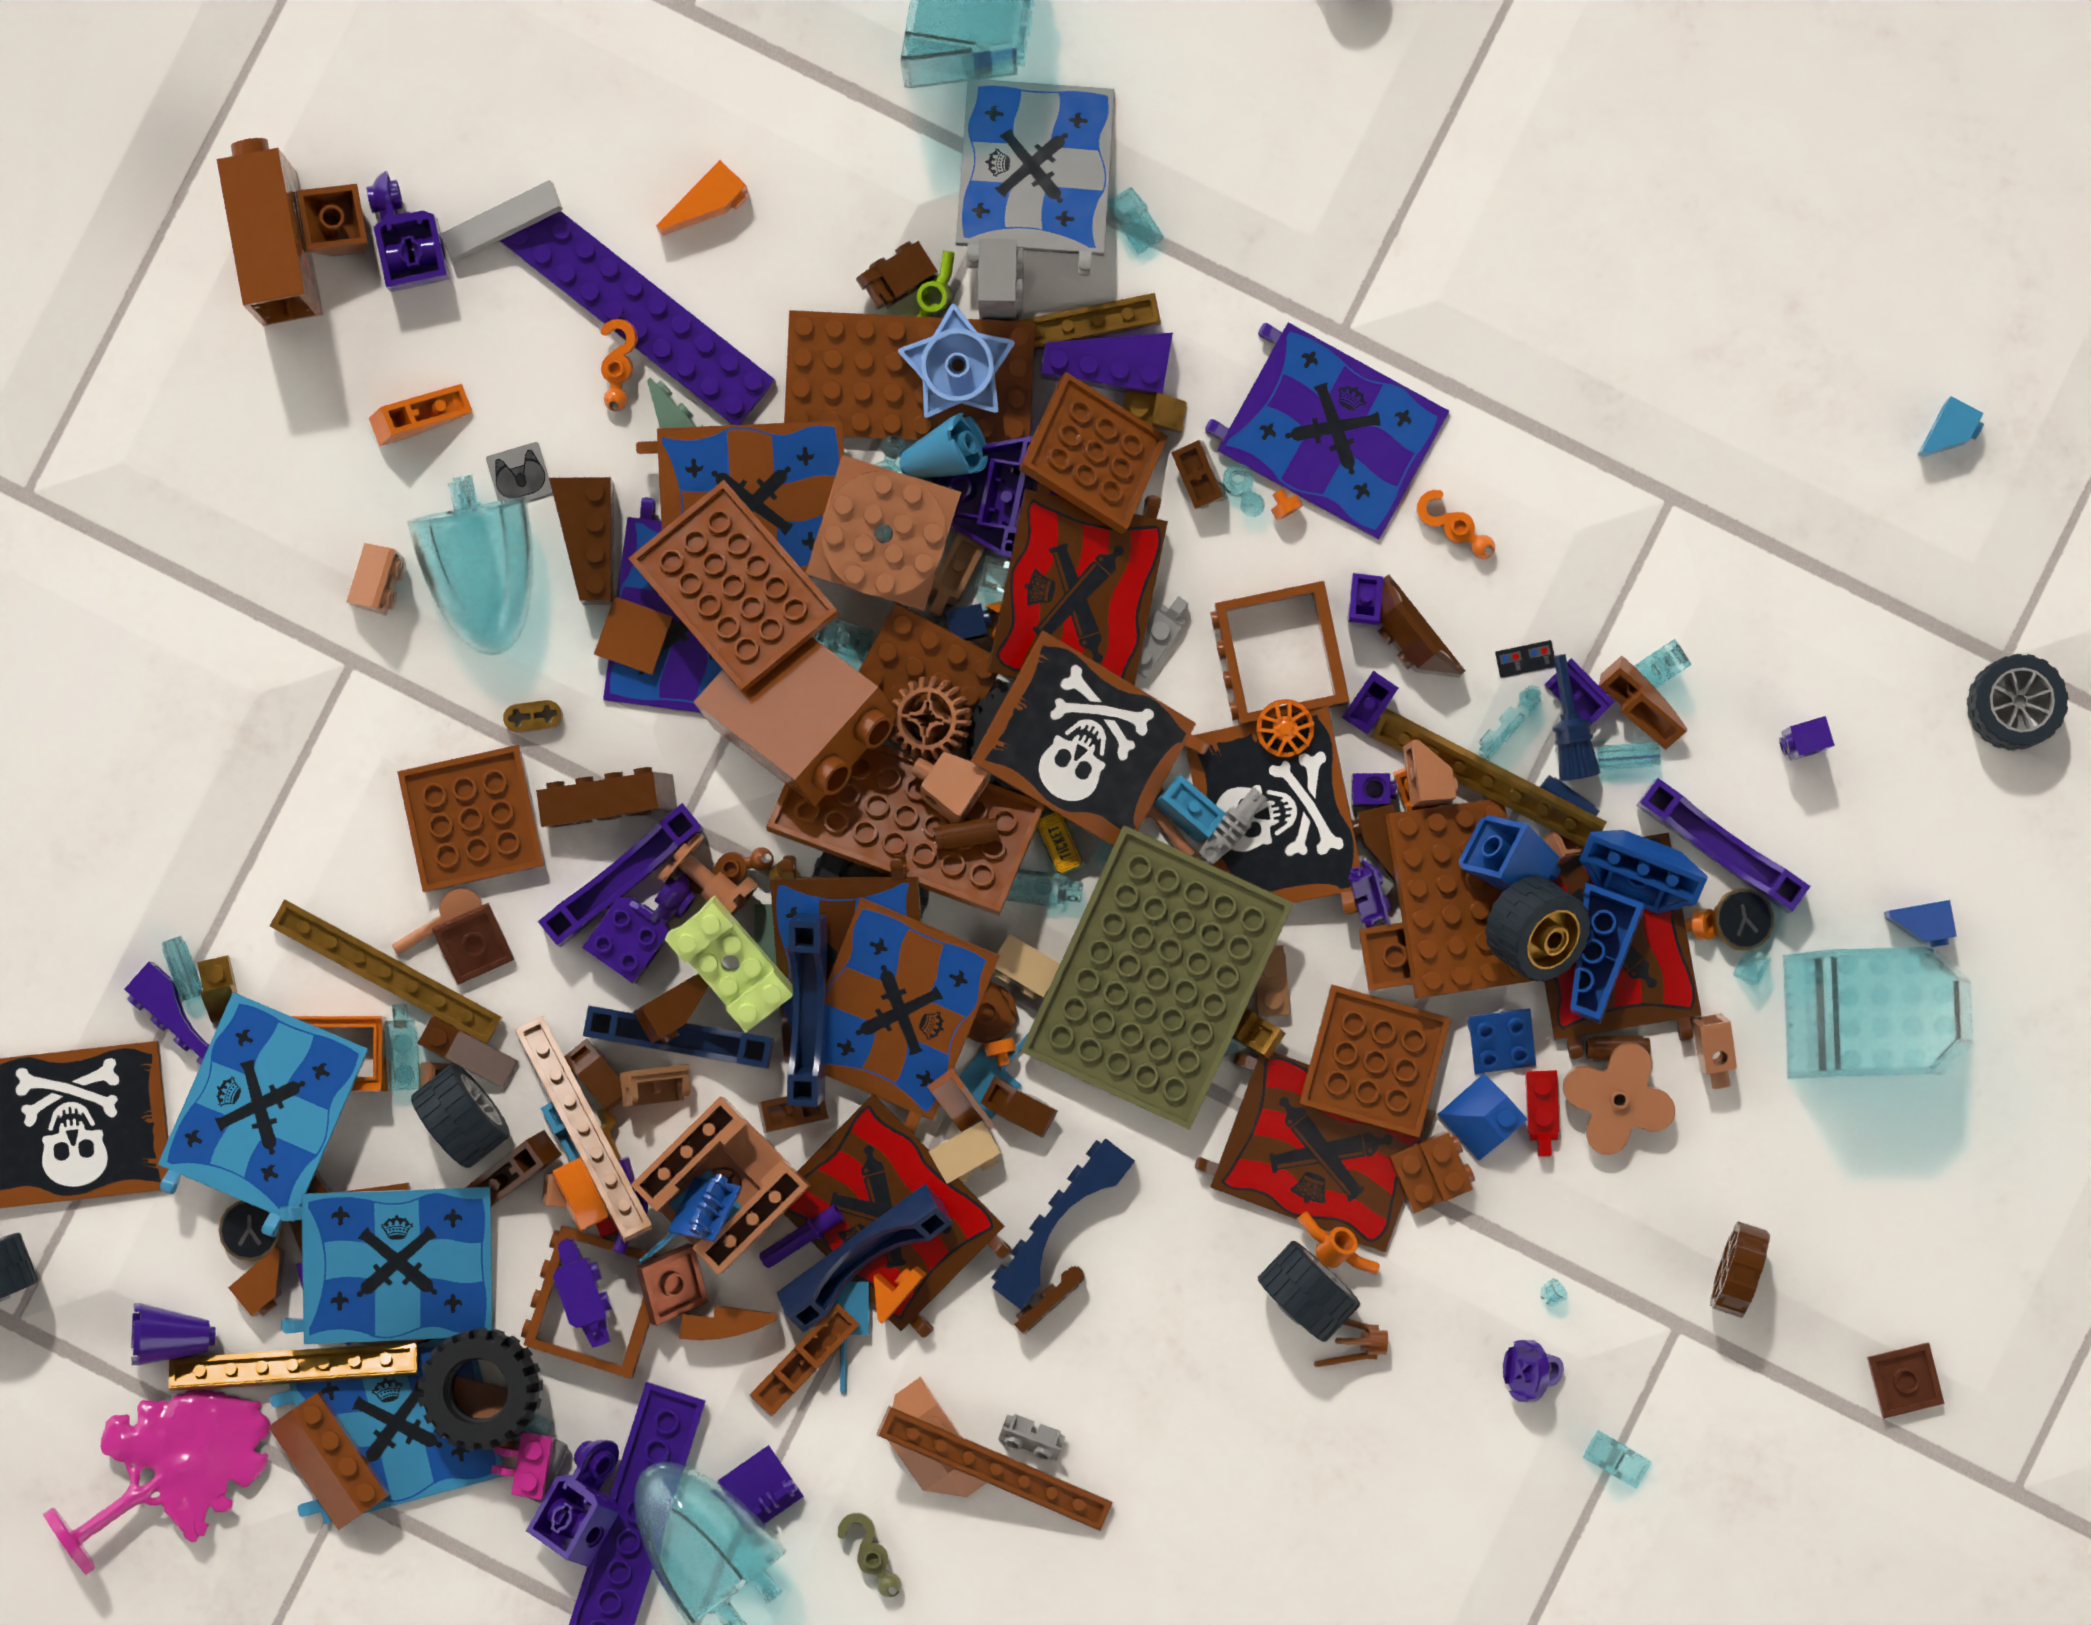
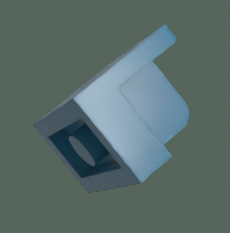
(1189, 809)

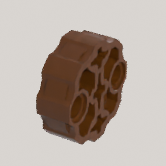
(1740, 1269)

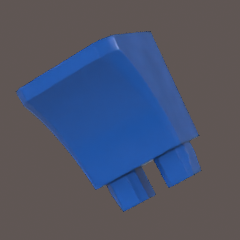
(1506, 852)

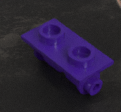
(1367, 883)

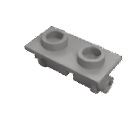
(1017, 1435)

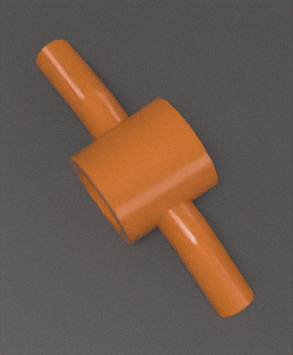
(1336, 1246)

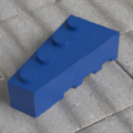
(1600, 963)

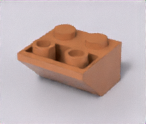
(376, 579)

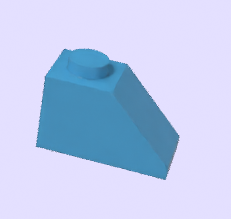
(1952, 427)

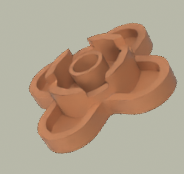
(1625, 1075)

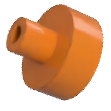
(1285, 505)
(1701, 924)
(1001, 1050)

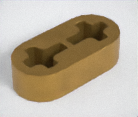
(532, 724)

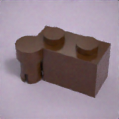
(898, 276)

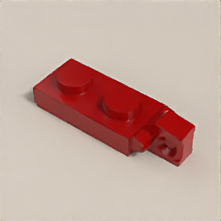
(1542, 1109)

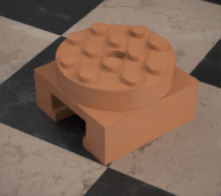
(874, 496)
(734, 1149)

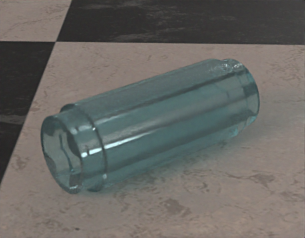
(1628, 756)
(182, 968)

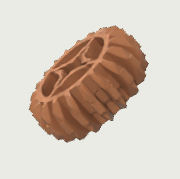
(931, 706)

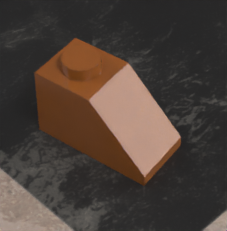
(261, 1284)

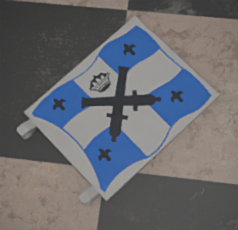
(1035, 168)

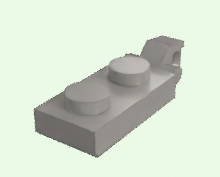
(1160, 633)

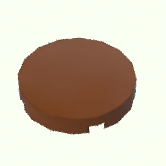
(994, 1016)

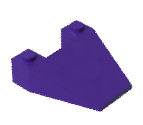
(992, 497)

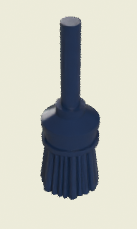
(1572, 732)

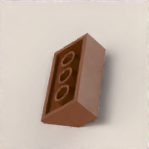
(329, 1460)

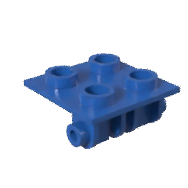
(1502, 1041)
(705, 1208)

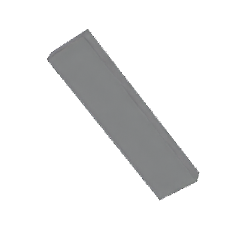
(502, 221)

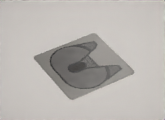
(519, 473)

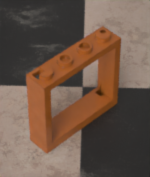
(1226, 649)
(541, 1298)

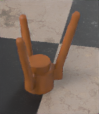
(1373, 1342)

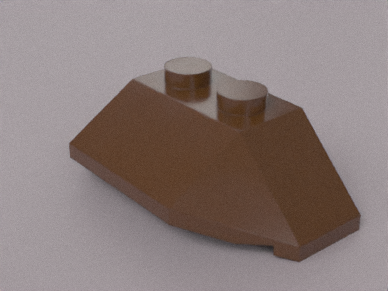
(1413, 635)

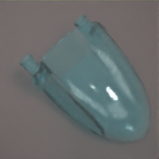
(478, 566)
(702, 1542)

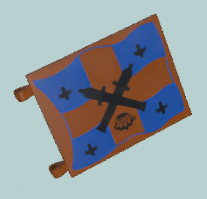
(774, 468)
(901, 1006)

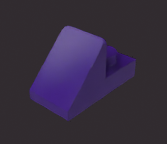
(1365, 599)
(1370, 702)

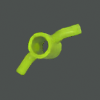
(941, 283)

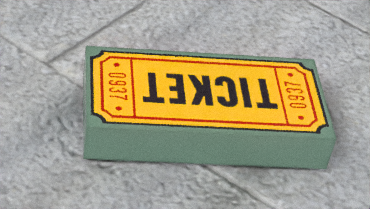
(1059, 843)

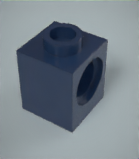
(969, 621)

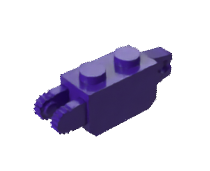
(581, 1293)

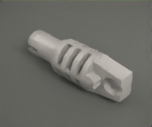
(1232, 827)

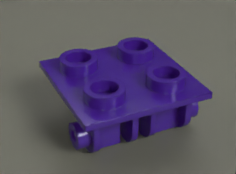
(762, 1485)

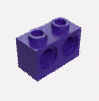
(1806, 738)

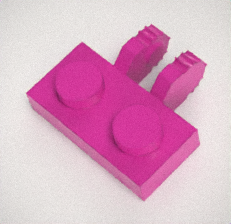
(531, 1465)

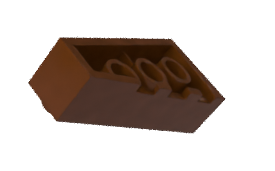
(587, 525)
(606, 798)

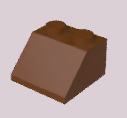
(332, 220)

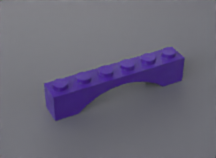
(1722, 847)
(621, 876)
(158, 994)

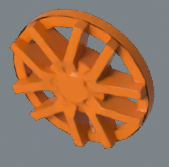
(1285, 728)

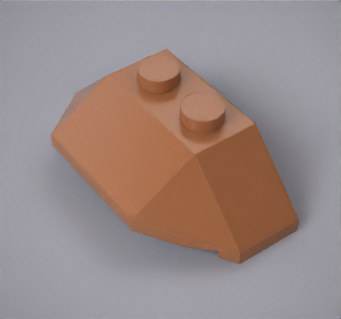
(930, 1474)

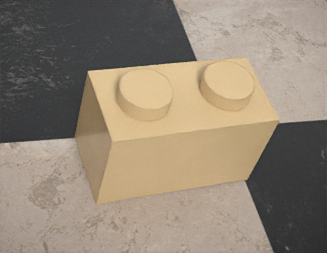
(1026, 967)
(965, 1152)

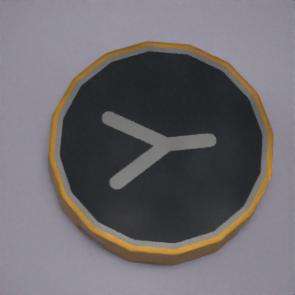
(1743, 919)
(242, 1232)

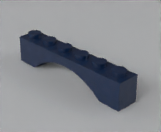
(693, 1039)
(808, 1039)
(910, 1221)
(1022, 1275)

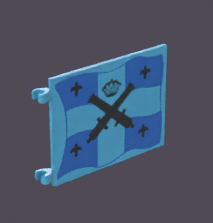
(262, 1108)
(393, 1264)
(394, 1435)

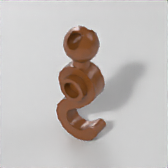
(736, 865)

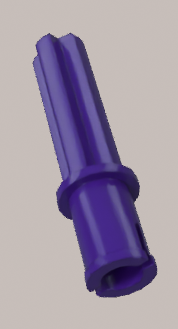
(801, 1236)

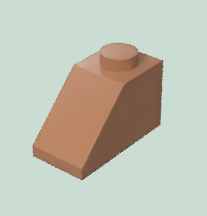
(1428, 776)

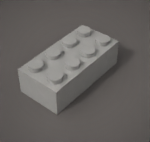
(1000, 279)

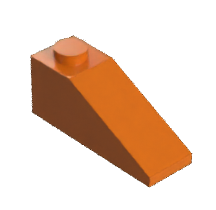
(709, 198)
(419, 414)

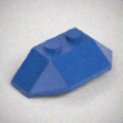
(1642, 870)

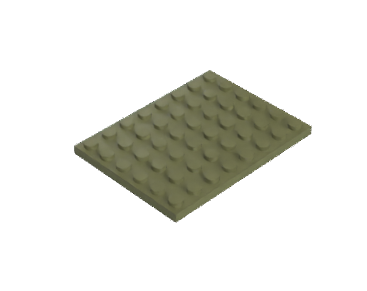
(1157, 977)

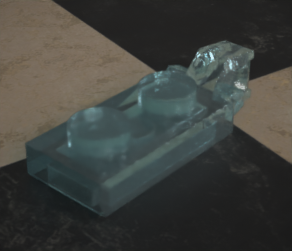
(1044, 888)
(402, 1051)

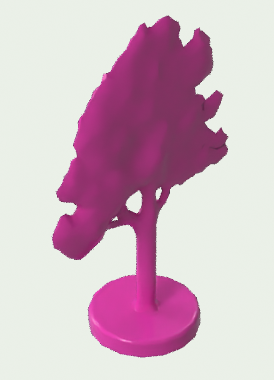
(194, 1451)

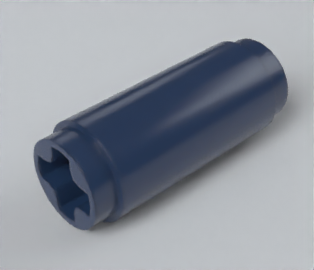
(1563, 791)

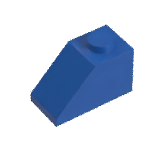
(1926, 922)

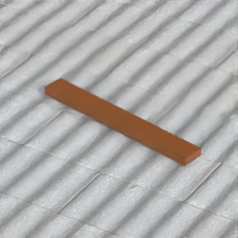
(994, 1468)

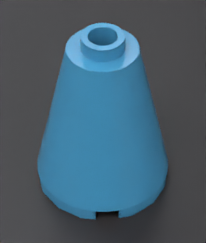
(946, 451)

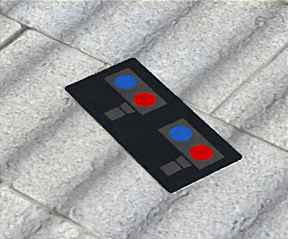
(1525, 658)

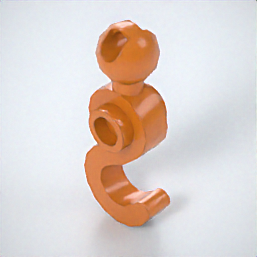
(617, 366)
(1457, 526)

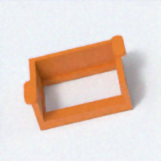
(379, 1081)

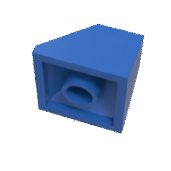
(1482, 1116)

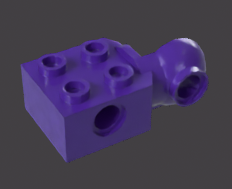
(406, 242)
(635, 933)
(575, 1510)

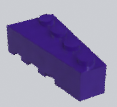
(1111, 363)

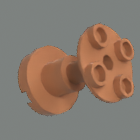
(727, 892)

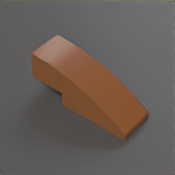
(1642, 702)
(725, 1323)

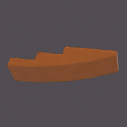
(804, 1360)

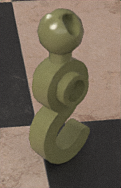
(871, 1556)

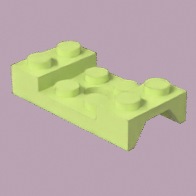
(751, 988)

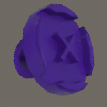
(1528, 1370)

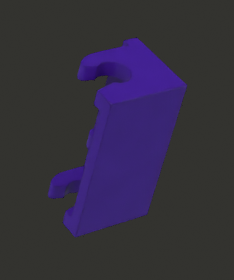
(1587, 694)

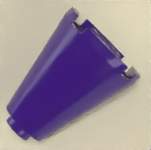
(167, 1334)

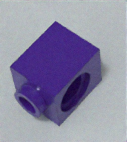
(1359, 796)

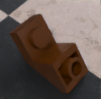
(595, 1074)
(1019, 1107)

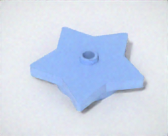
(934, 358)

